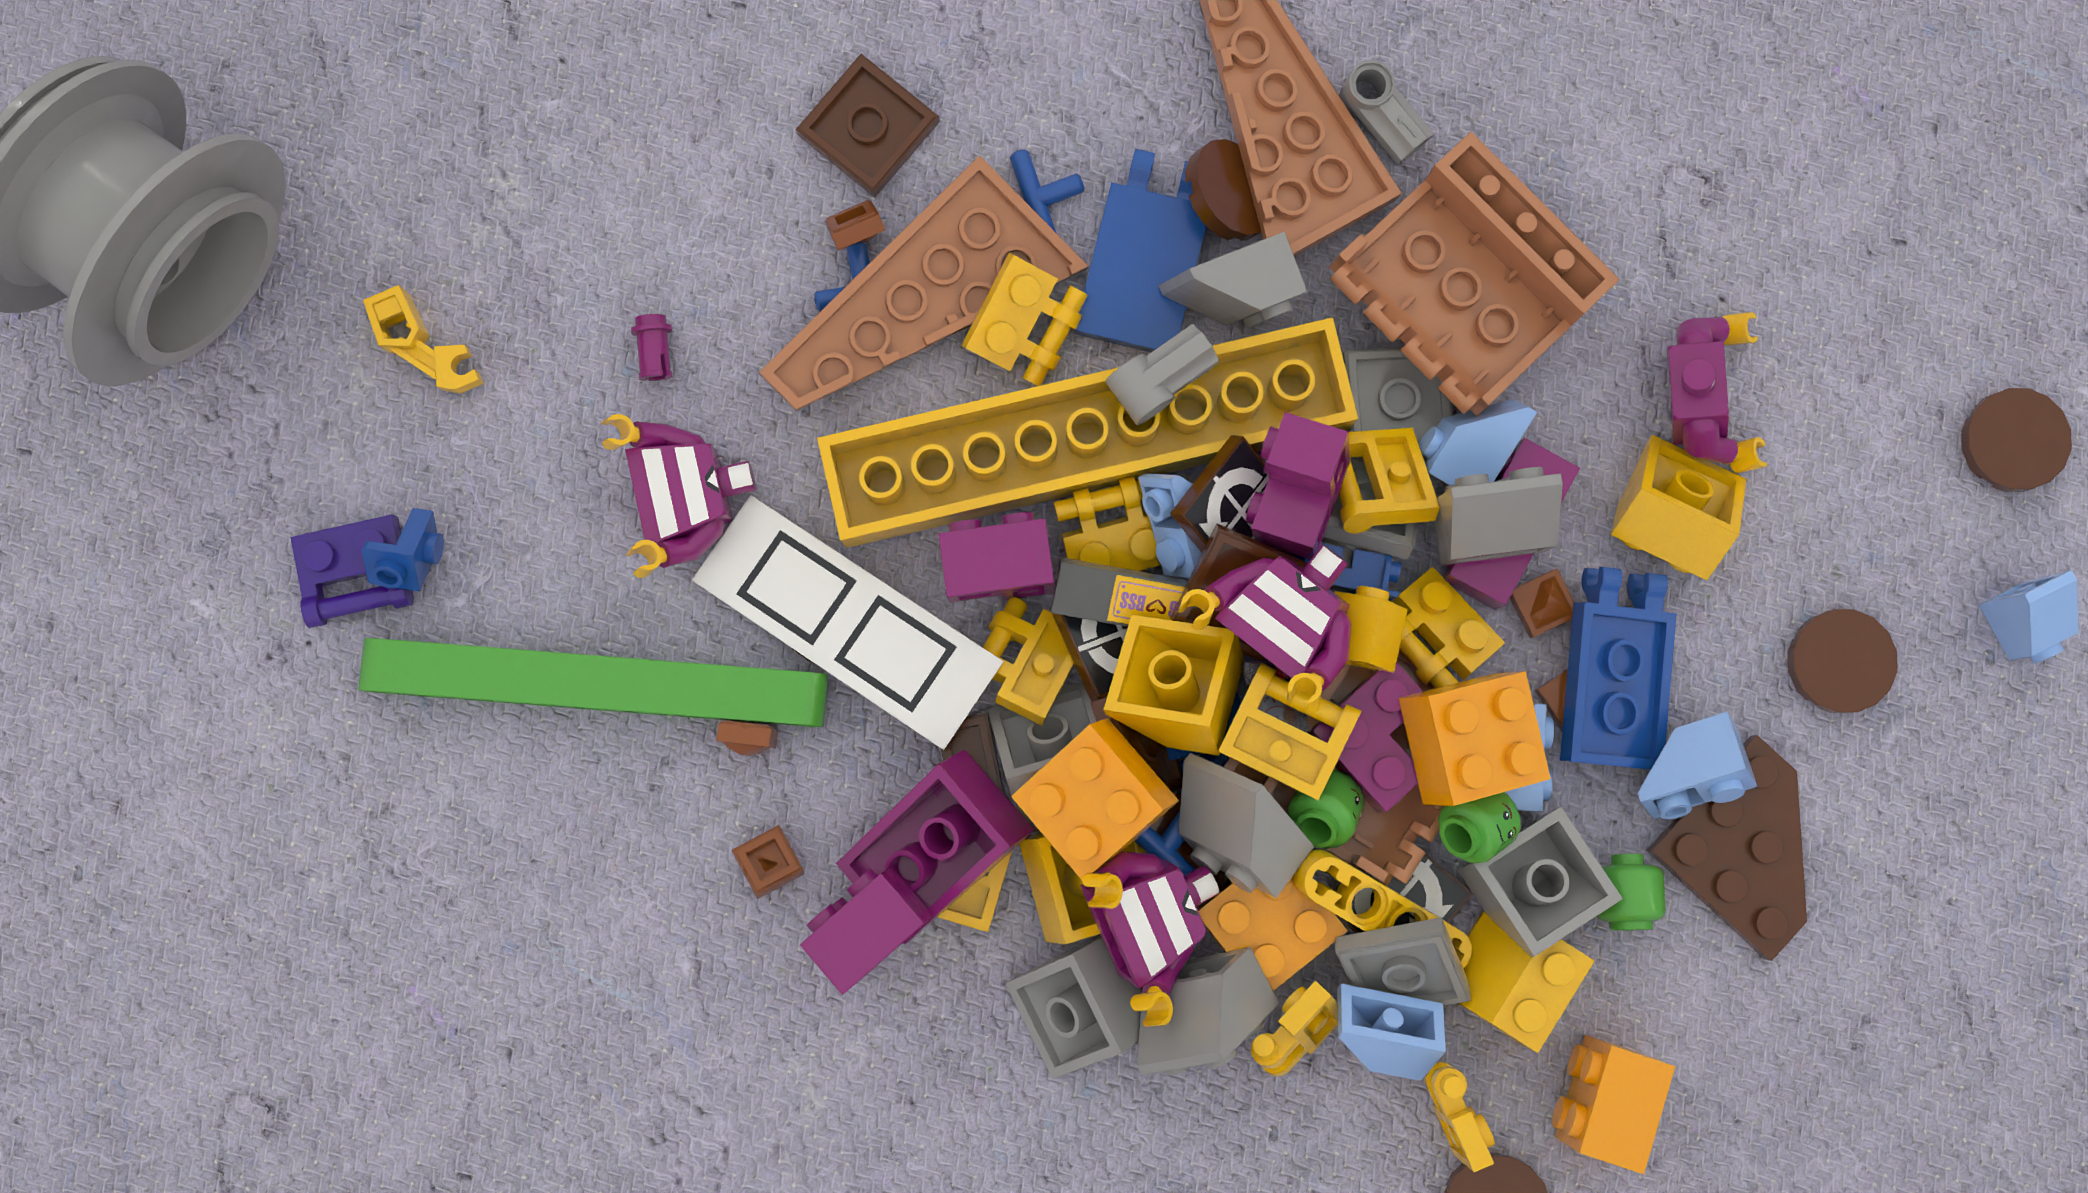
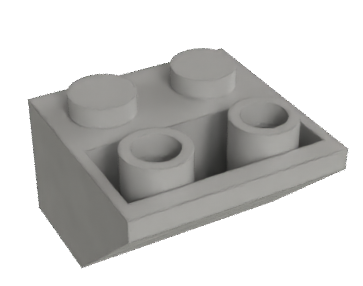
(1499, 517)
(1215, 1008)

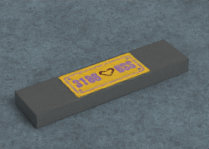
(1113, 593)

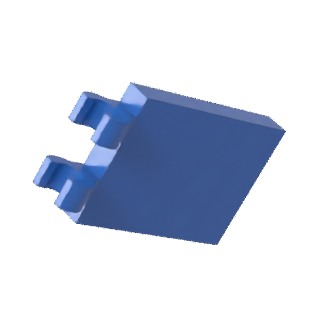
(1138, 247)
(1618, 672)

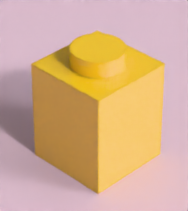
(1374, 629)

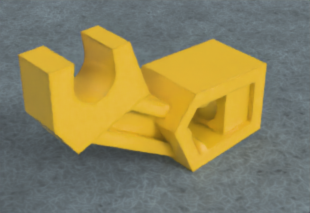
(397, 306)

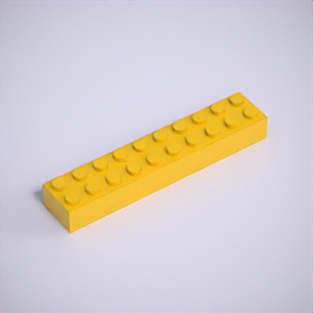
(1074, 437)

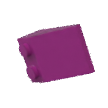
(941, 835)

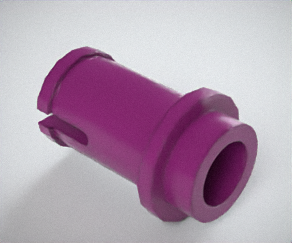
(653, 346)

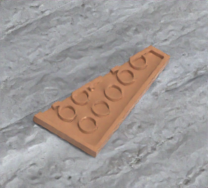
(1294, 134)
(919, 287)

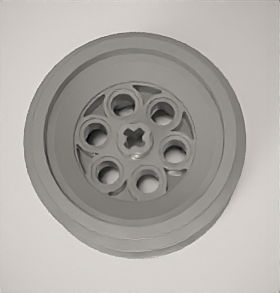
(126, 223)

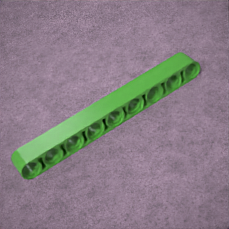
(593, 682)

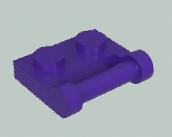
(336, 557)

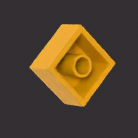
(1474, 738)
(1094, 797)
(1280, 930)
(1612, 1103)

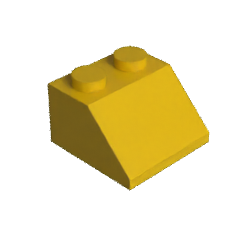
(1680, 508)
(1176, 683)
(1058, 892)
(1518, 991)

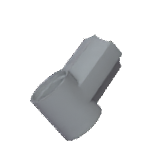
(1389, 116)
(1151, 381)

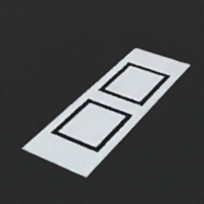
(848, 622)

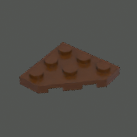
(1746, 855)

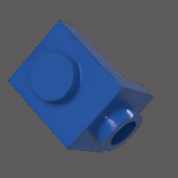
(410, 559)

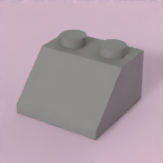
(1241, 285)
(1029, 746)
(1238, 828)
(1542, 883)
(1077, 1008)

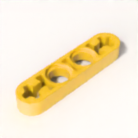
(1386, 905)

